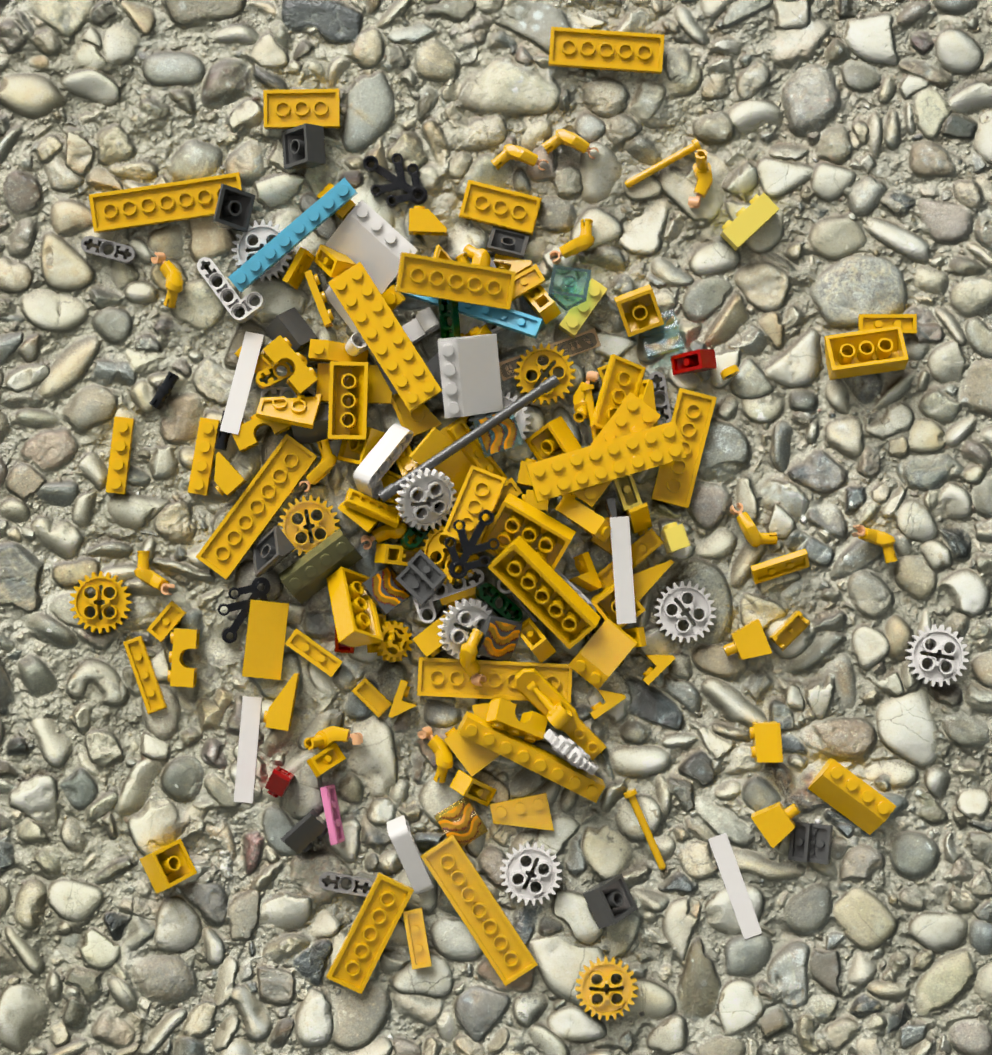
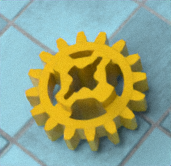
(394, 642)

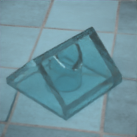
(569, 286)

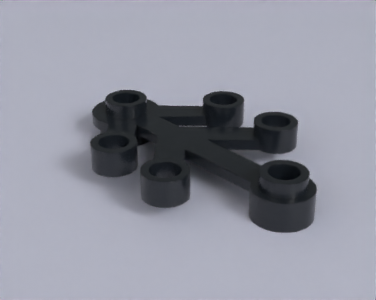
(397, 182)
(469, 547)
(243, 605)

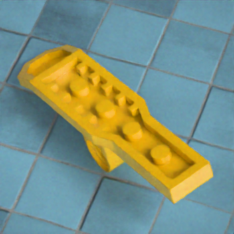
(558, 710)

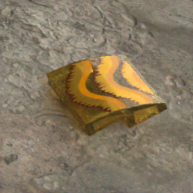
(461, 821)

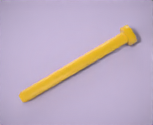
(664, 163)
(590, 406)
(645, 828)

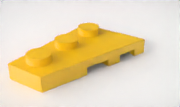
(292, 411)
(418, 420)
(523, 812)

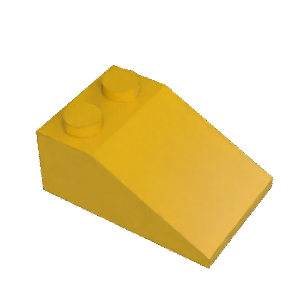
(602, 653)

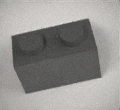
(303, 147)
(305, 831)
(610, 901)

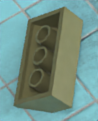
(310, 572)

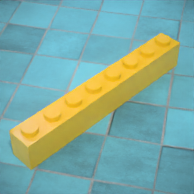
(531, 757)

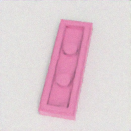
(332, 814)

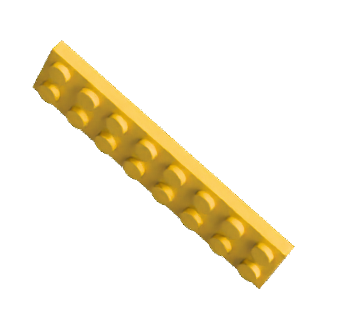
(158, 203)
(385, 336)
(606, 461)
(256, 506)
(448, 678)
(479, 910)

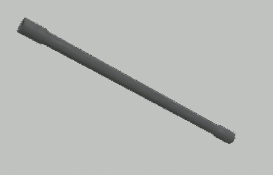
(542, 388)

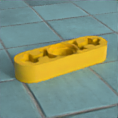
(266, 372)

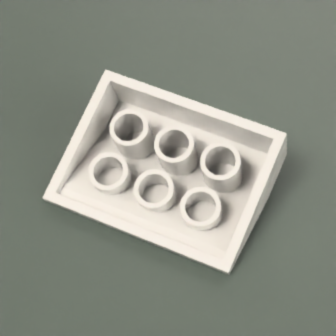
(373, 242)
(470, 375)

